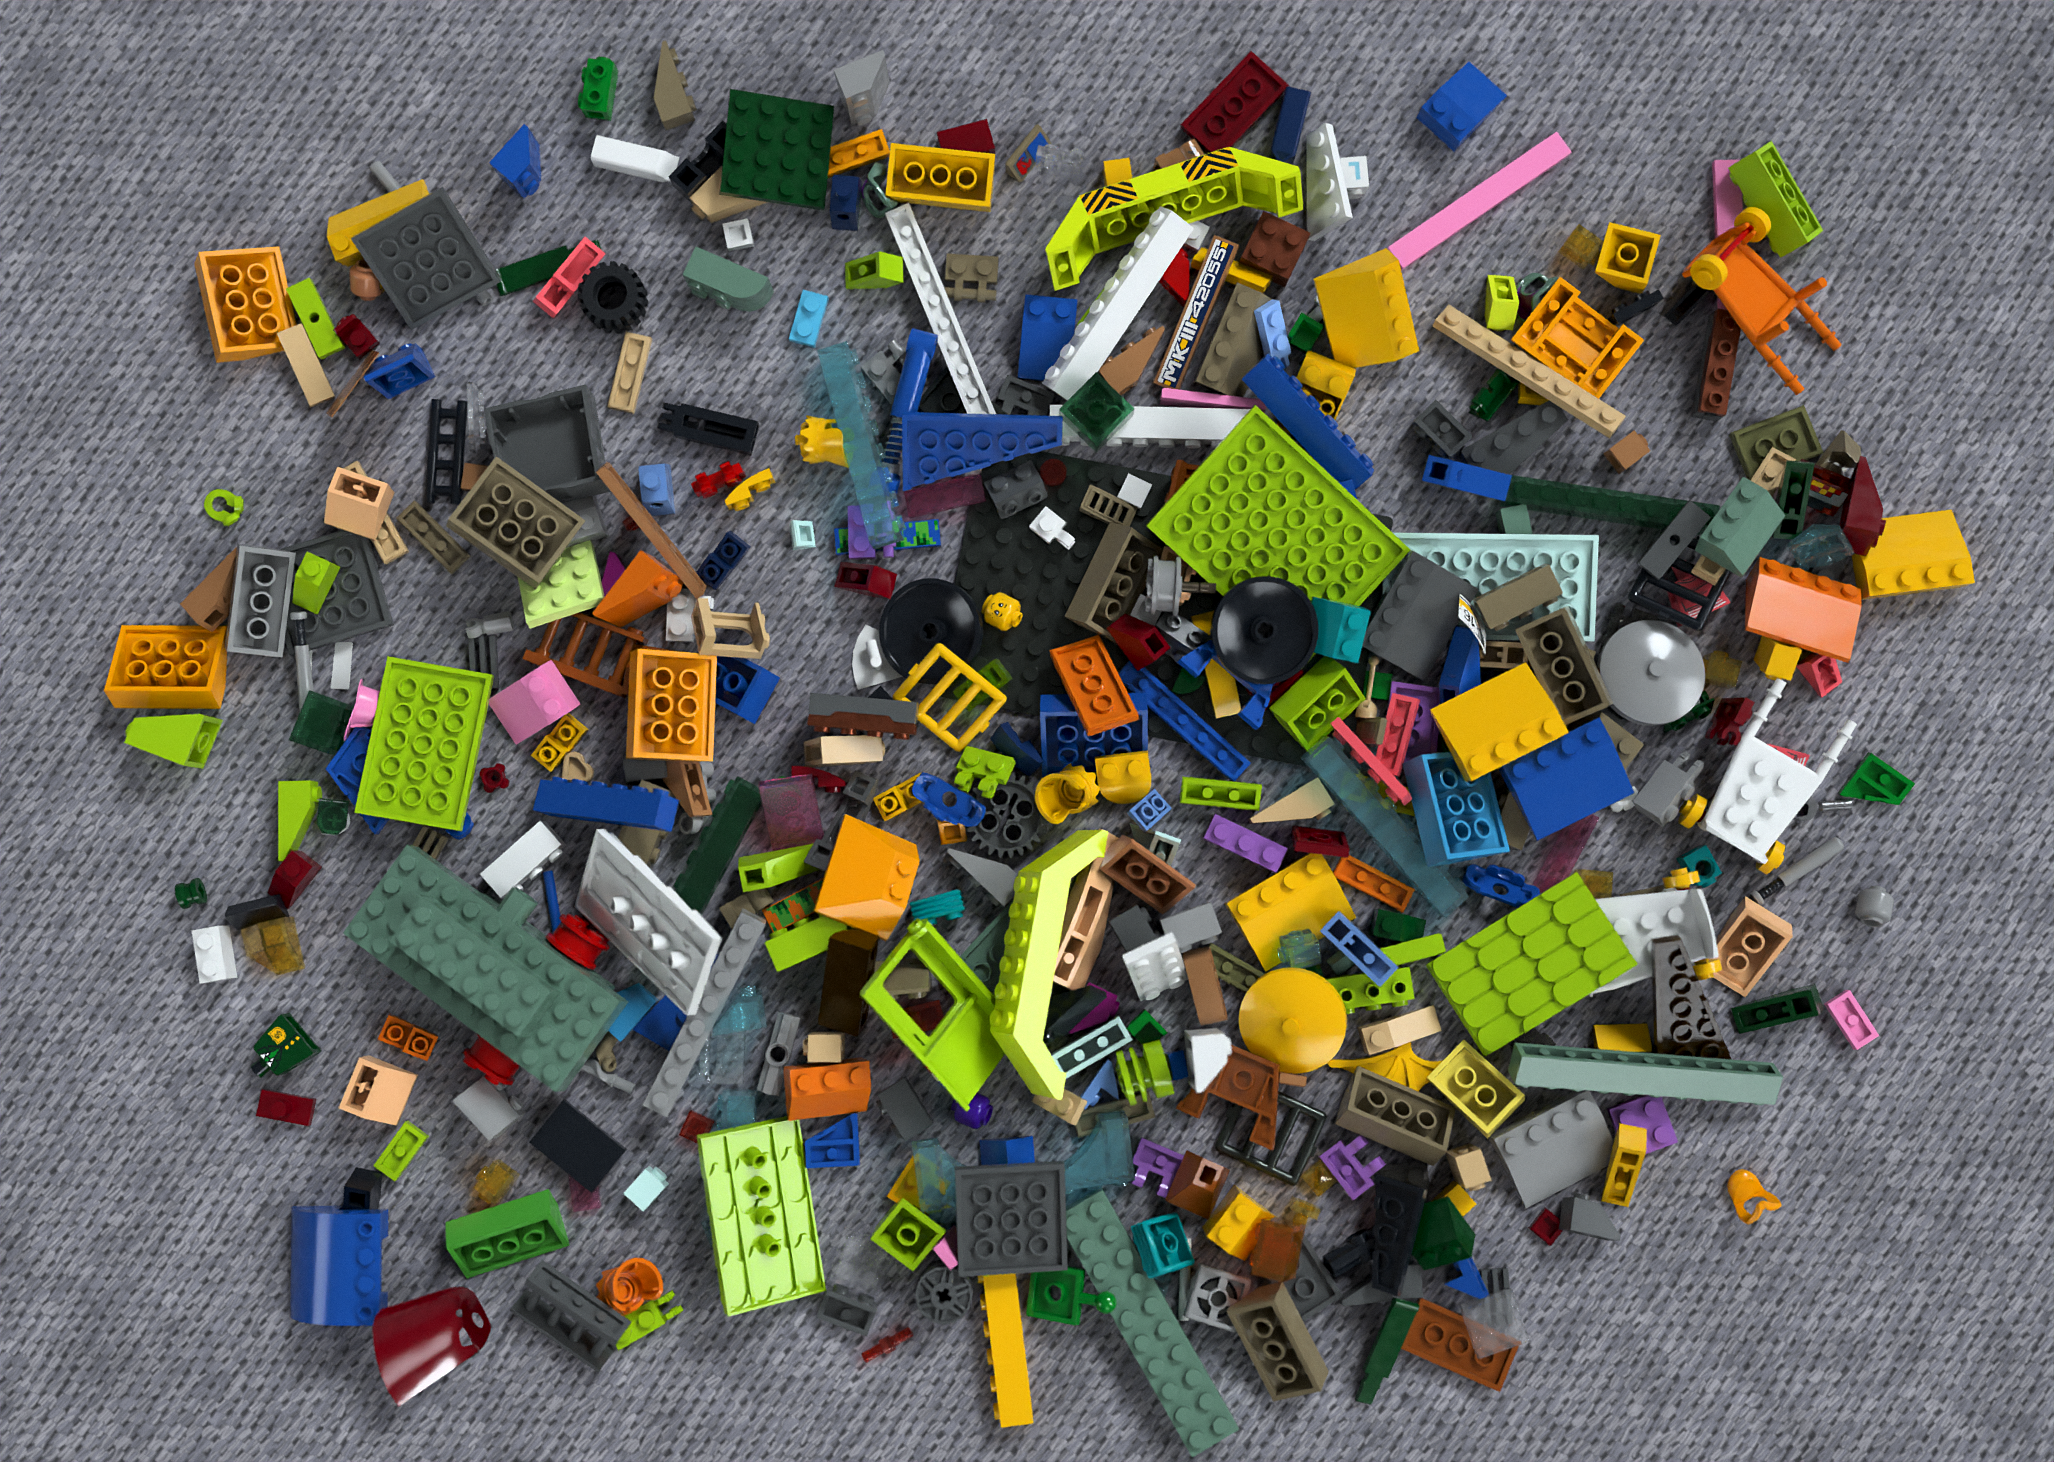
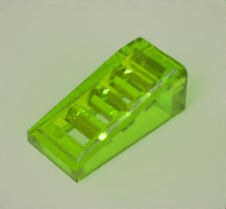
(1000, 670)

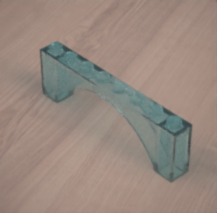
(1097, 1162)

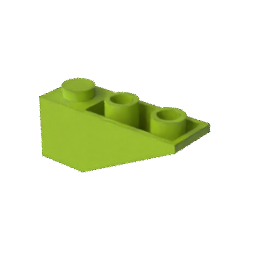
(773, 867)

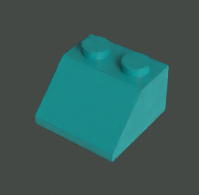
(1340, 629)

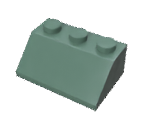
(1741, 527)

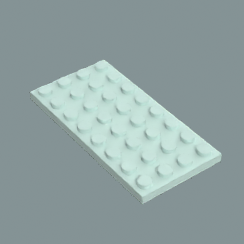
(1498, 558)

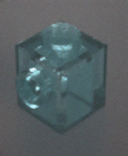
(1299, 949)

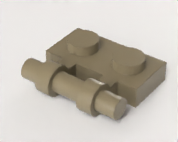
(971, 269)

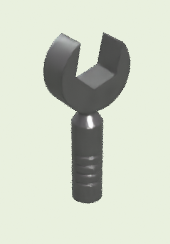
(1823, 806)

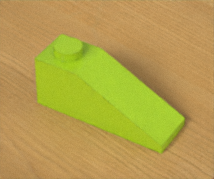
(295, 813)

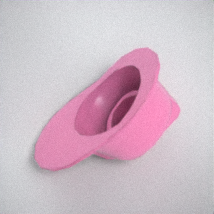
(364, 708)

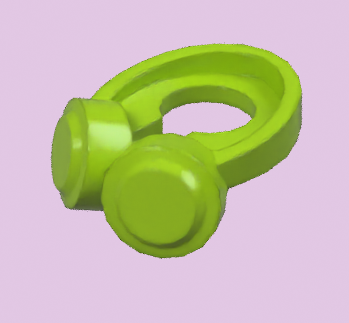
(232, 500)

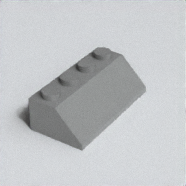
(259, 600)

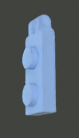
(1273, 331)

